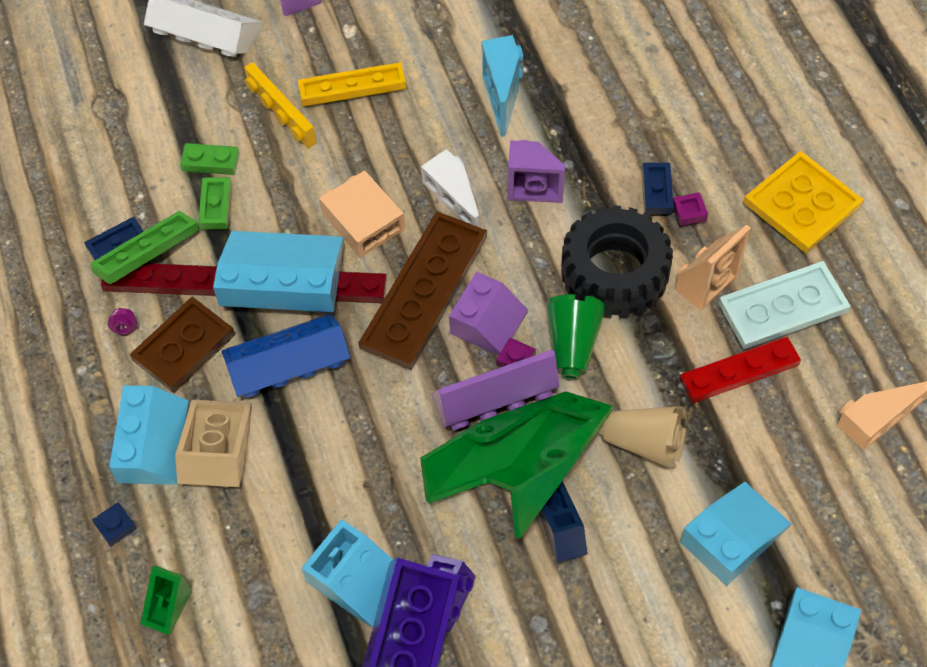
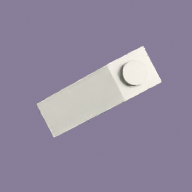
(449, 182)

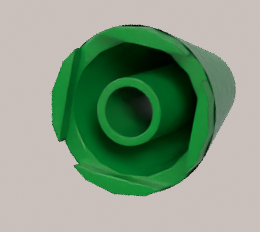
(574, 332)

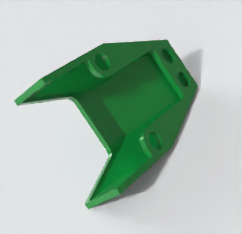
(519, 451)

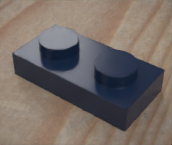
(657, 188)
(113, 238)

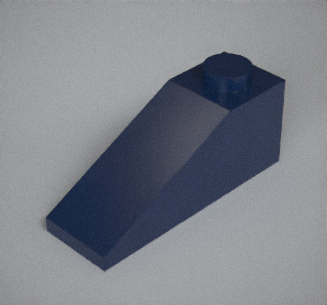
(563, 526)

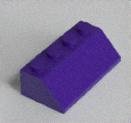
(411, 616)

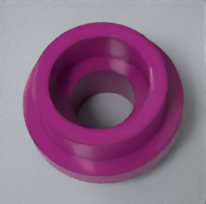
(122, 321)

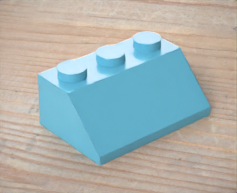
(147, 435)

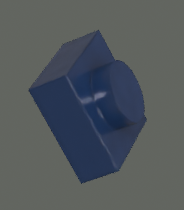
(114, 524)

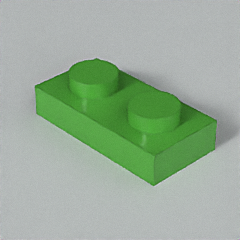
(209, 159)
(215, 203)

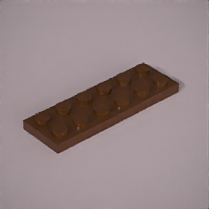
(423, 290)

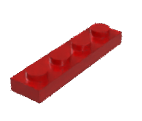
(740, 369)

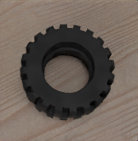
(617, 231)

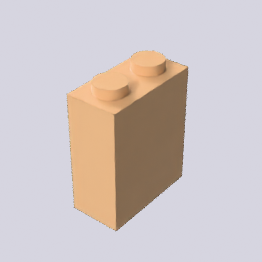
(362, 213)

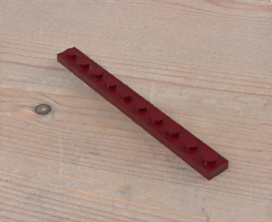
(200, 280)

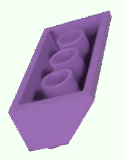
(497, 389)

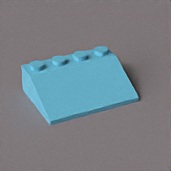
(279, 271)

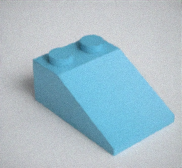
(501, 77)
(733, 532)
(815, 632)

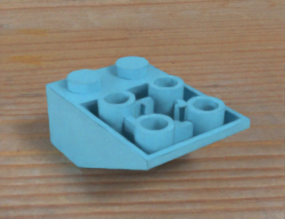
(349, 571)

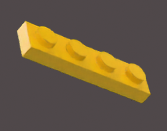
(352, 84)
(283, 109)

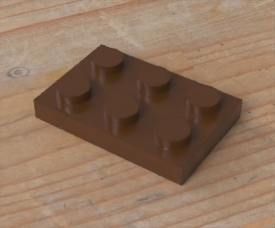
(182, 344)

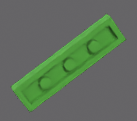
(144, 247)

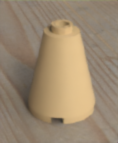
(648, 433)

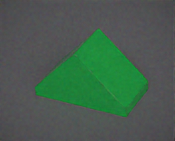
(164, 600)

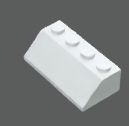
(203, 24)

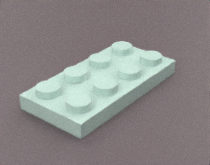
(783, 305)

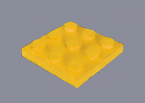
(803, 201)

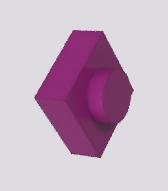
(690, 209)
(514, 352)

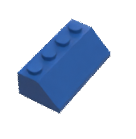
(286, 355)

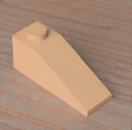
(878, 412)

